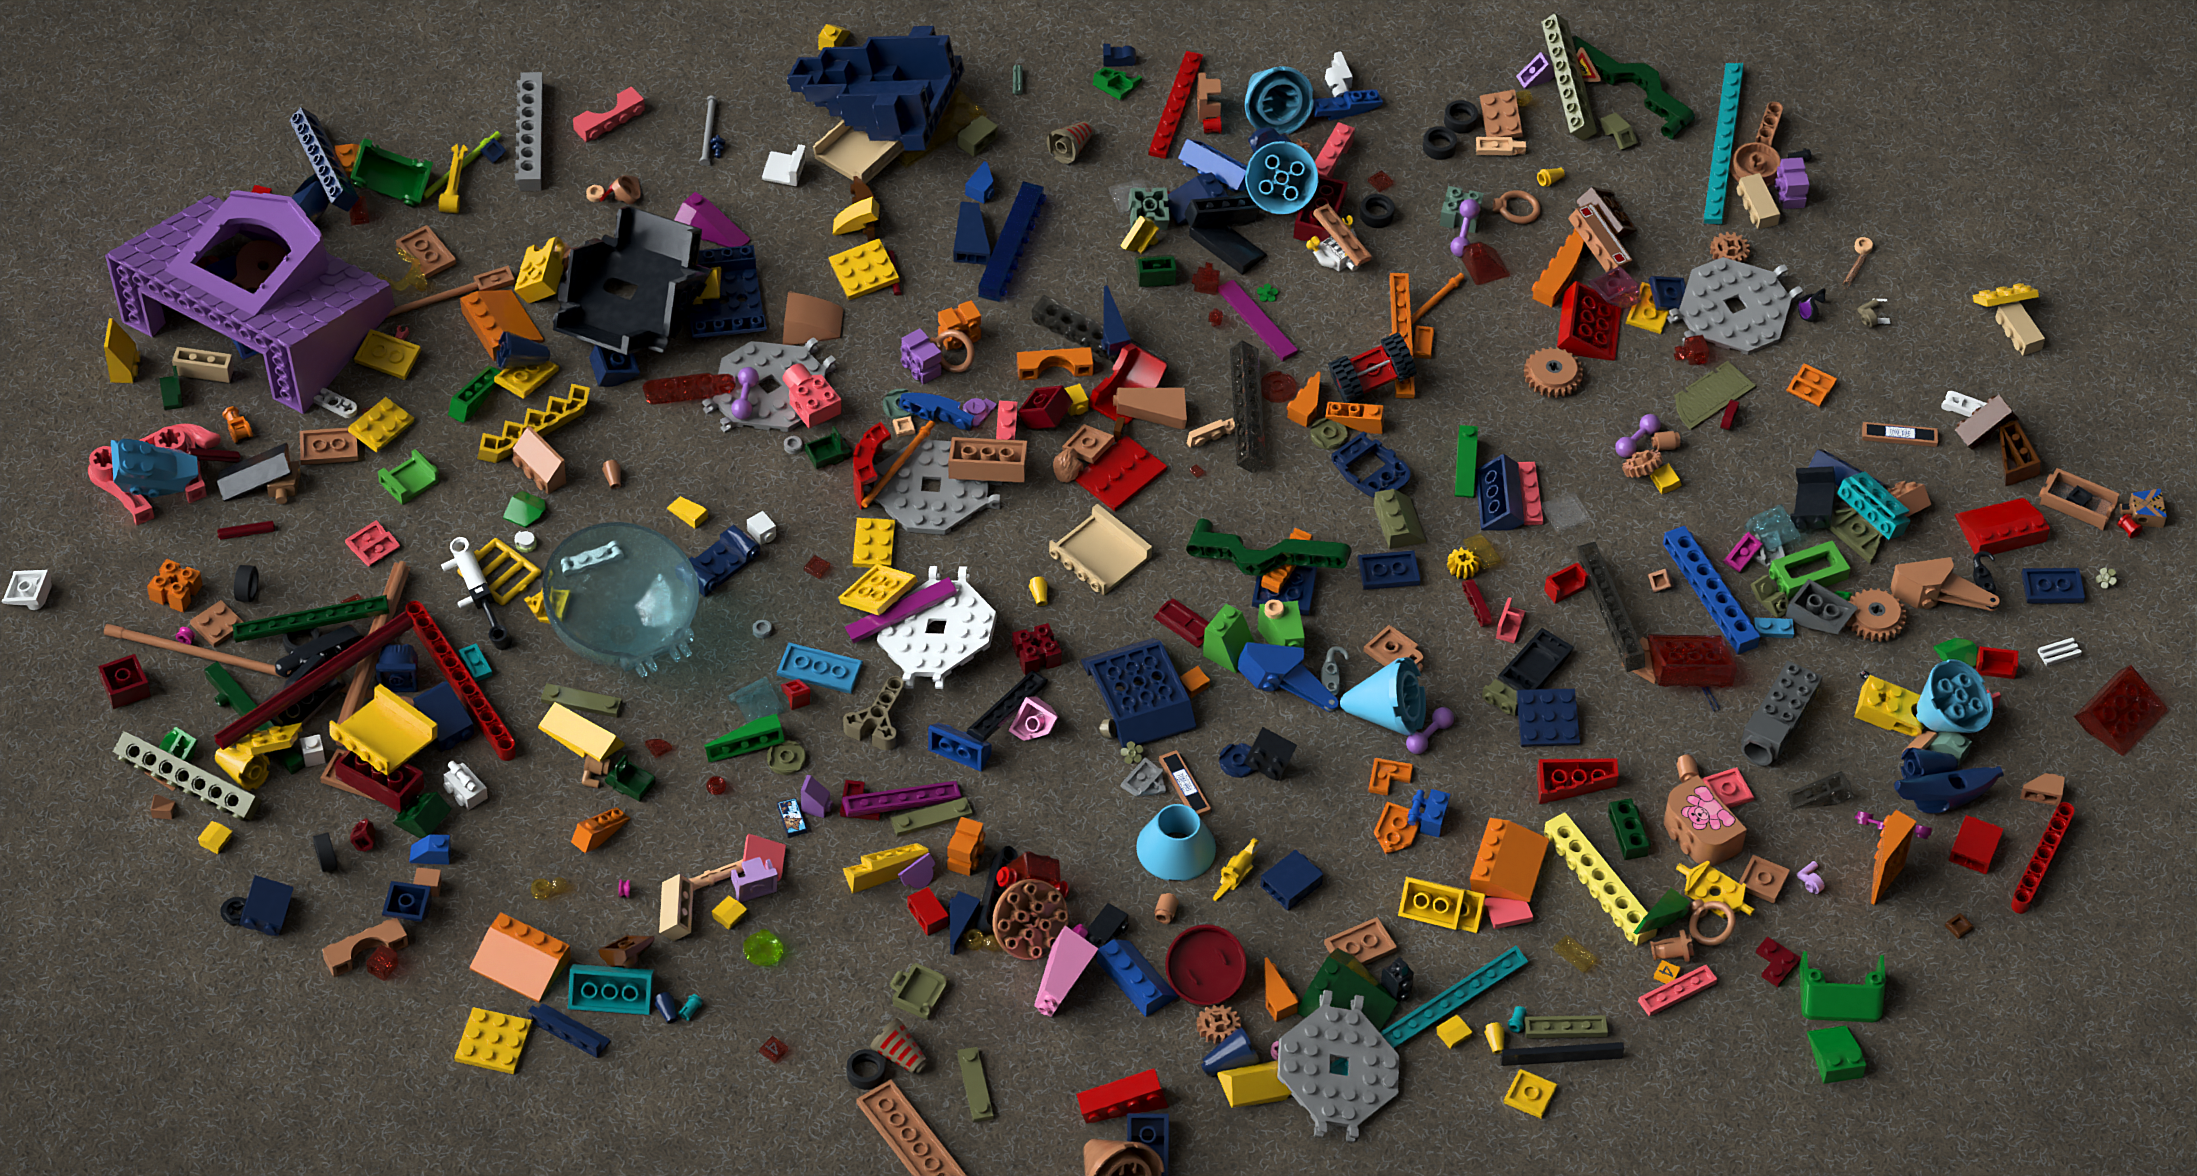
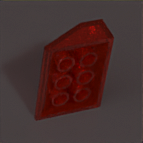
(1691, 660)
(2121, 710)

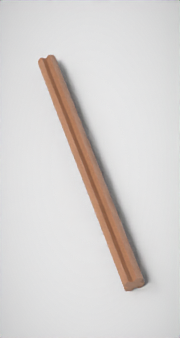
(366, 667)

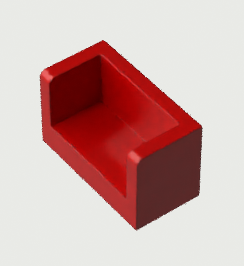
(1566, 583)
(1997, 662)
(927, 911)

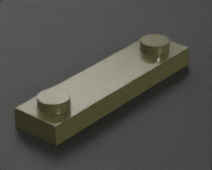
(581, 700)
(931, 817)
(1565, 1026)
(975, 1084)

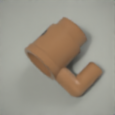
(593, 766)

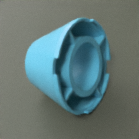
(1174, 857)

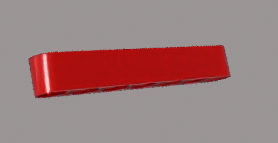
(2042, 858)

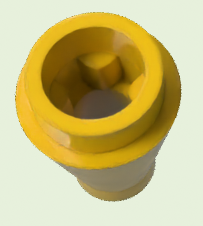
(1549, 176)
(1039, 590)
(1495, 1037)

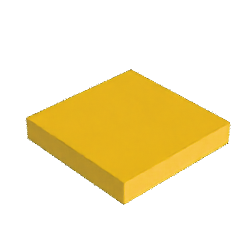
(1530, 1093)

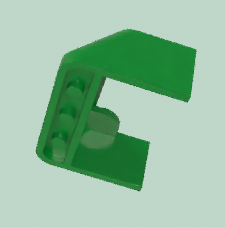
(1839, 1000)

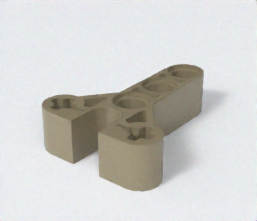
(877, 716)

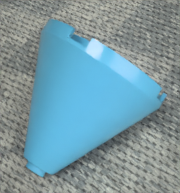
(1279, 99)
(1390, 698)

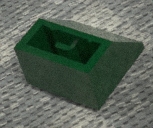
(1156, 270)
(423, 814)

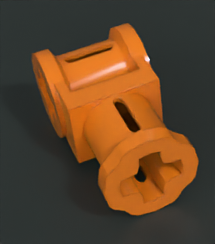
(237, 425)

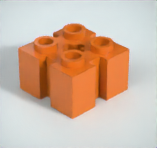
(964, 319)
(175, 585)
(966, 846)

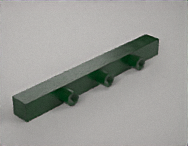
(233, 694)

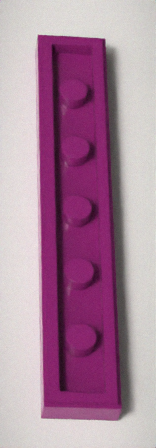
(1257, 320)
(901, 610)
(901, 798)

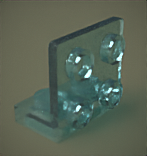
(1773, 527)
(757, 700)

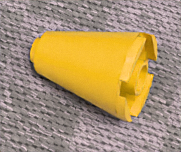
(244, 769)

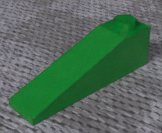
(471, 396)
(1466, 461)
(750, 737)
(1665, 912)

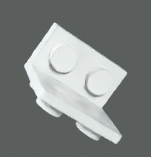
(784, 167)

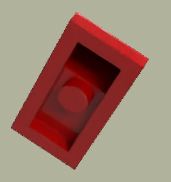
(797, 693)

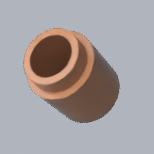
(1666, 440)
(1687, 767)
(1166, 908)

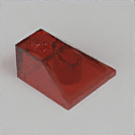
(1483, 263)

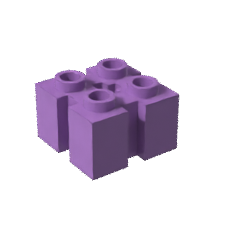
(1792, 183)
(921, 356)

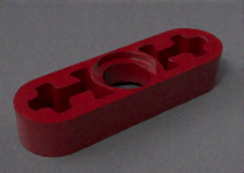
(1477, 602)

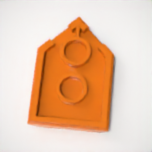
(1393, 828)

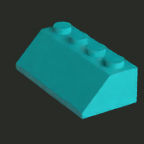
(610, 989)

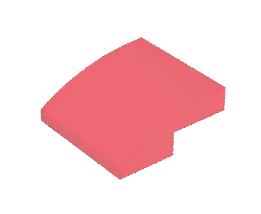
(372, 543)
(1507, 912)

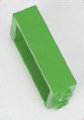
(1836, 573)

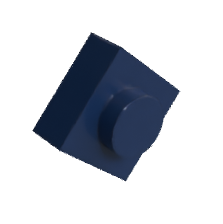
(493, 150)

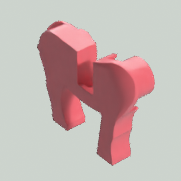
(174, 437)

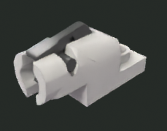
(1338, 77)

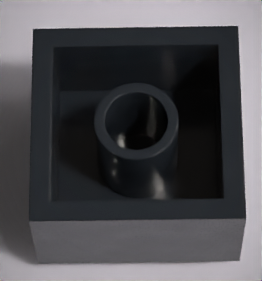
(1270, 754)

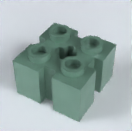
(1149, 205)
(1450, 211)

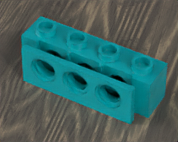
(1875, 514)

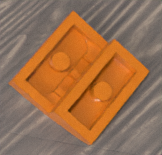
(1811, 385)

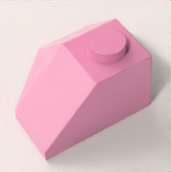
(1033, 719)

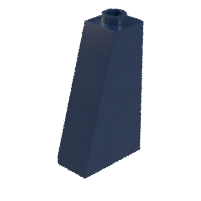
(971, 238)

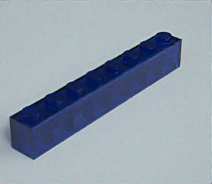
(1011, 242)

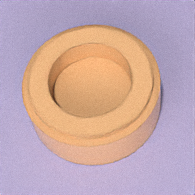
(595, 192)
(1863, 245)
(1274, 609)

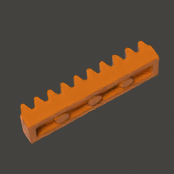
(1277, 578)

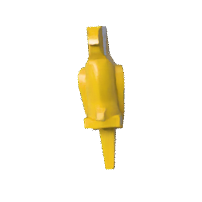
(1237, 868)

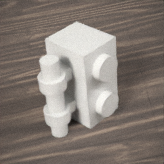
(464, 785)

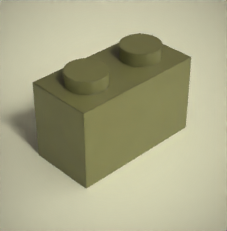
(977, 135)

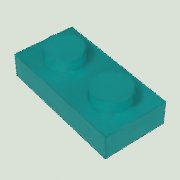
(475, 662)

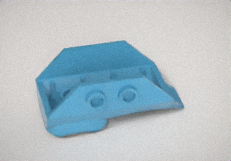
(151, 469)

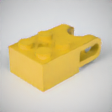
(541, 271)
(1888, 707)

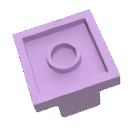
(757, 879)

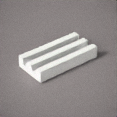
(2057, 649)

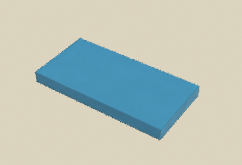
(819, 668)

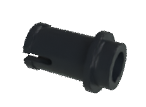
(1805, 154)

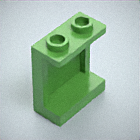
(409, 478)

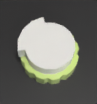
(525, 541)

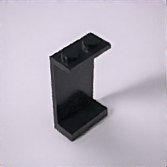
(1814, 497)

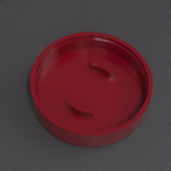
(1206, 965)

